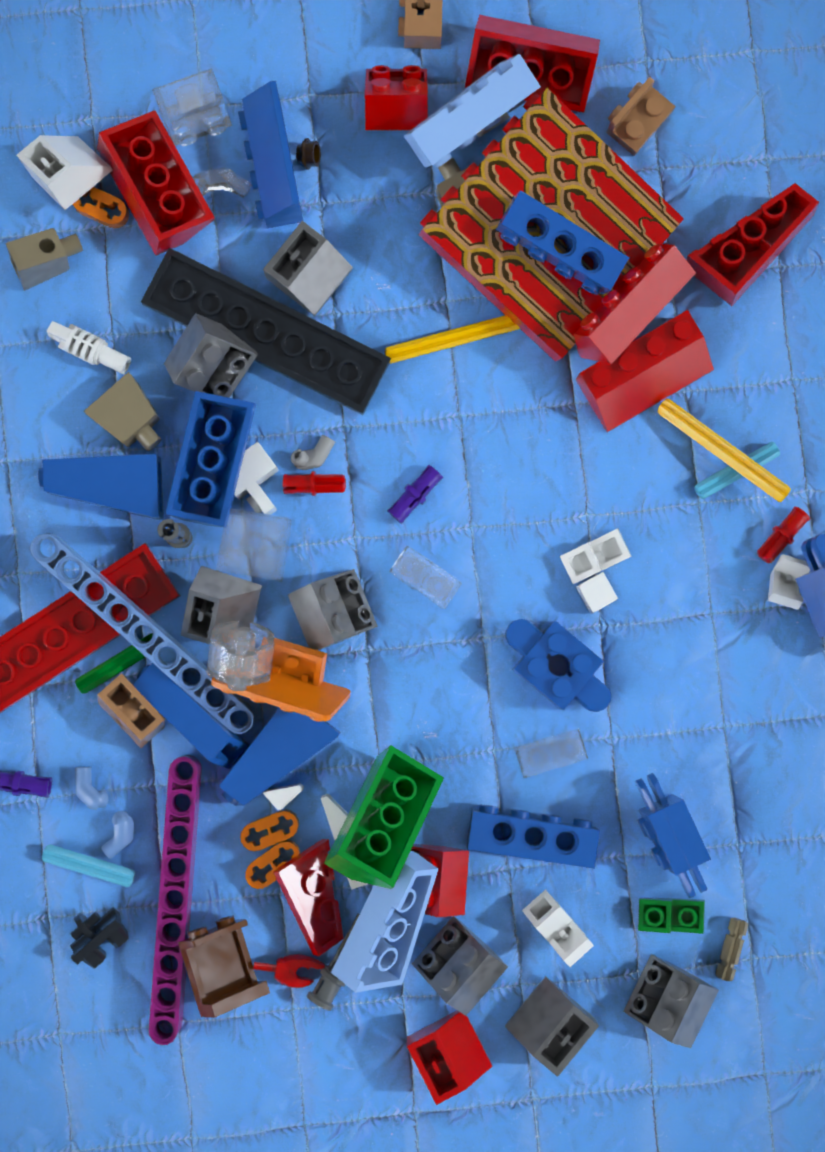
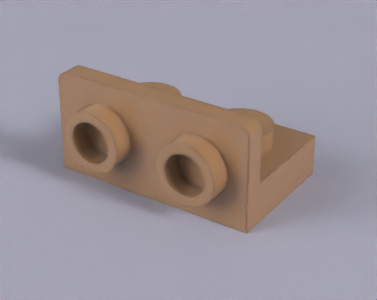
(639, 117)

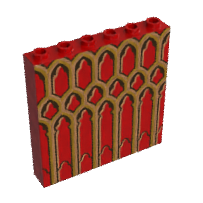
(572, 173)

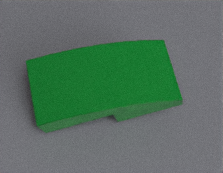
(671, 914)

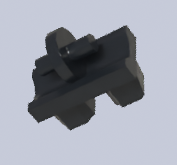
(92, 933)

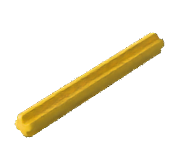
(450, 338)
(724, 450)

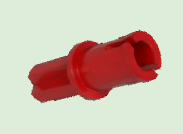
(314, 483)
(783, 535)

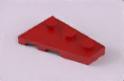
(311, 897)

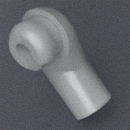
(314, 457)

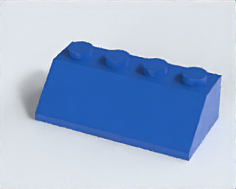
(271, 157)
(210, 459)

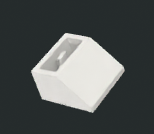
(63, 167)

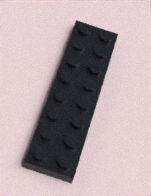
(279, 335)

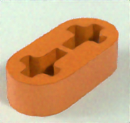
(98, 214)
(272, 837)
(268, 858)

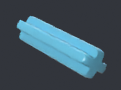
(729, 475)
(88, 865)

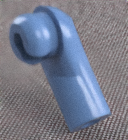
(86, 792)
(122, 834)

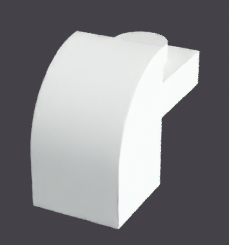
(254, 471)
(557, 928)

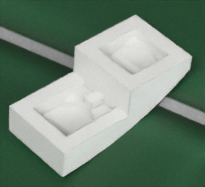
(595, 556)

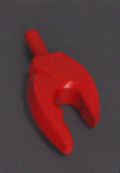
(286, 969)

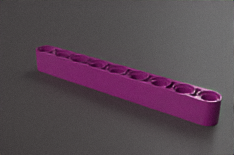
(167, 912)

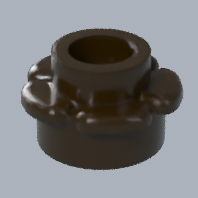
(308, 153)

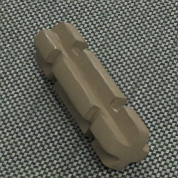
(731, 949)

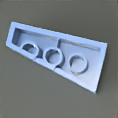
(471, 111)
(387, 930)

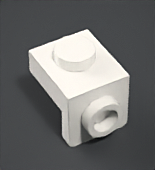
(783, 586)

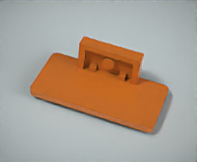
(296, 683)

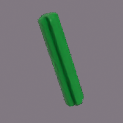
(110, 668)

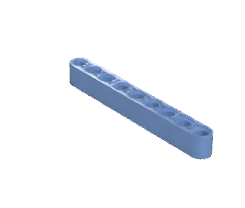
(127, 628)

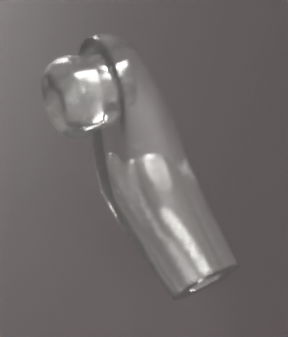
(222, 179)

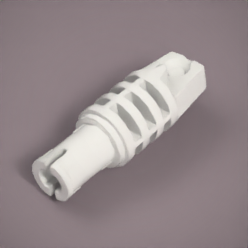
(88, 347)

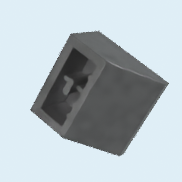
(307, 268)
(209, 358)
(218, 599)
(332, 610)
(459, 966)
(670, 1001)
(552, 1026)

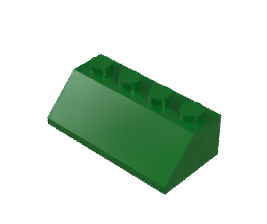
(384, 819)

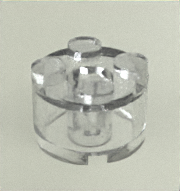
(240, 654)

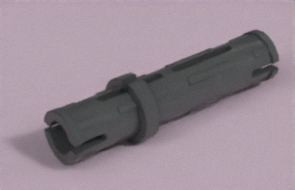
(172, 537)

